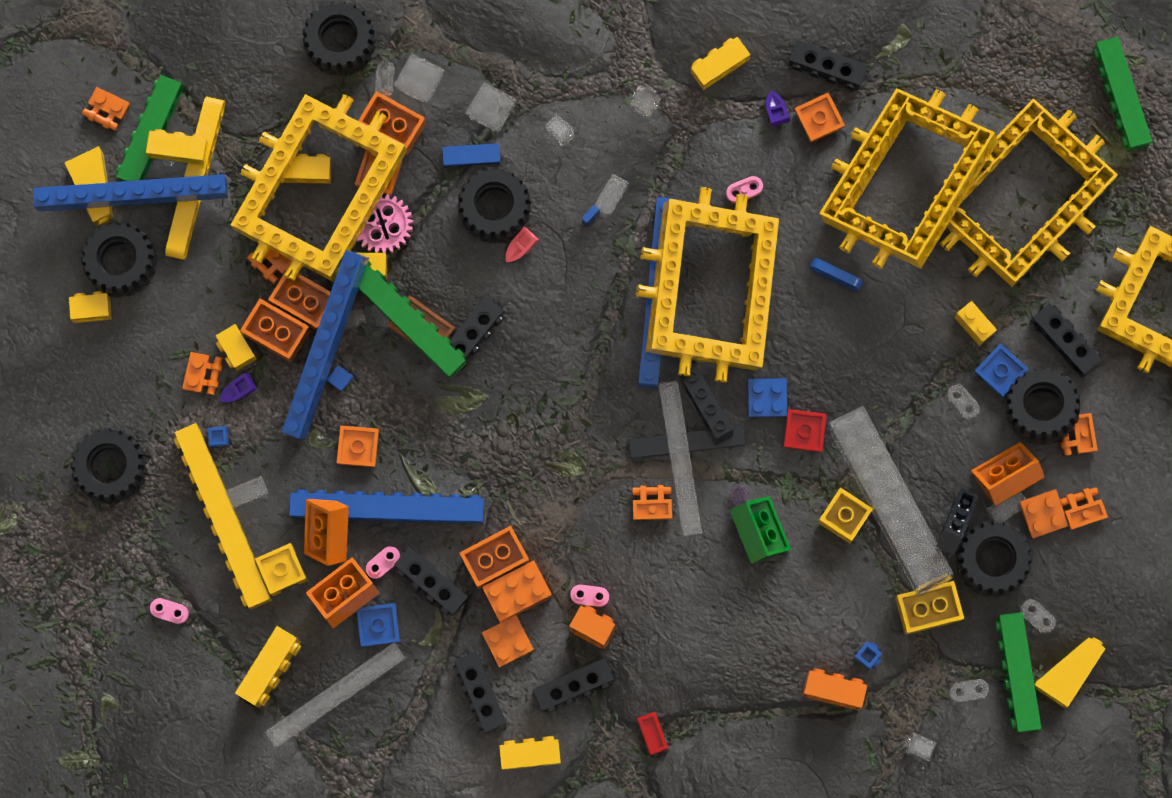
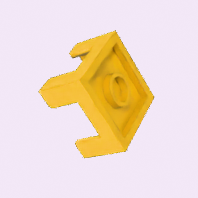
(281, 569)

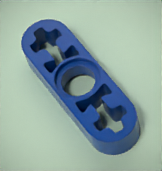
(836, 274)

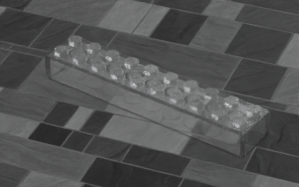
(890, 500)

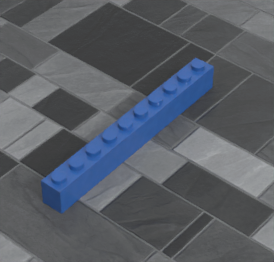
(130, 193)
(325, 344)
(649, 361)
(397, 507)

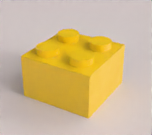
(845, 515)

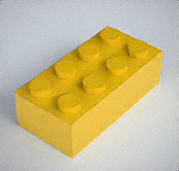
(268, 667)

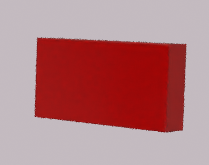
(652, 733)

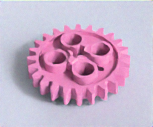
(398, 218)

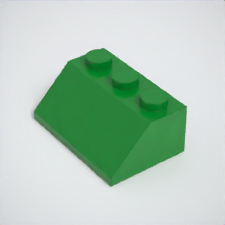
(760, 529)

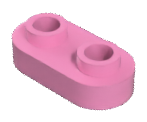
(743, 187)
(384, 564)
(589, 595)
(169, 610)

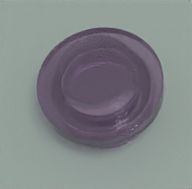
(738, 495)

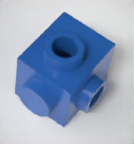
(868, 655)

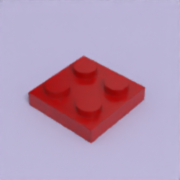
(805, 430)

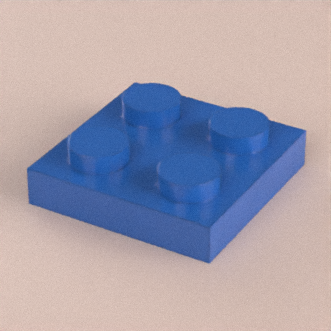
(1000, 370)
(767, 398)
(378, 625)

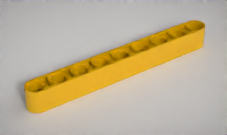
(187, 211)

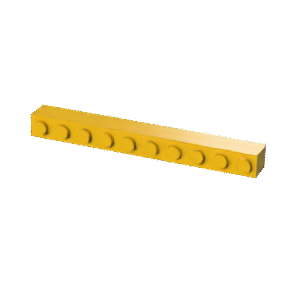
(223, 516)

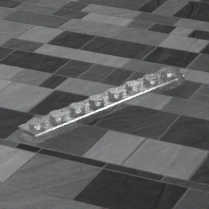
(680, 458)
(335, 695)

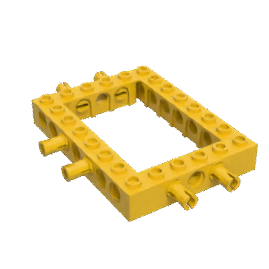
(904, 107)
(1069, 148)
(326, 262)
(1122, 298)
(660, 337)

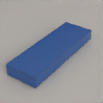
(471, 155)

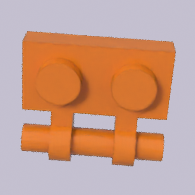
(108, 103)
(278, 262)
(196, 373)
(1084, 437)
(652, 509)
(1084, 514)

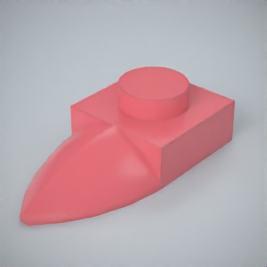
(521, 245)

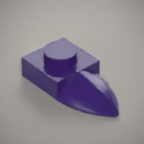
(776, 109)
(238, 389)

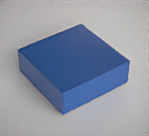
(590, 215)
(340, 378)
(217, 436)

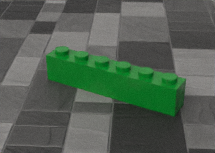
(1122, 94)
(156, 116)
(1018, 672)

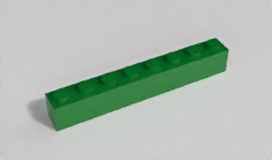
(411, 322)

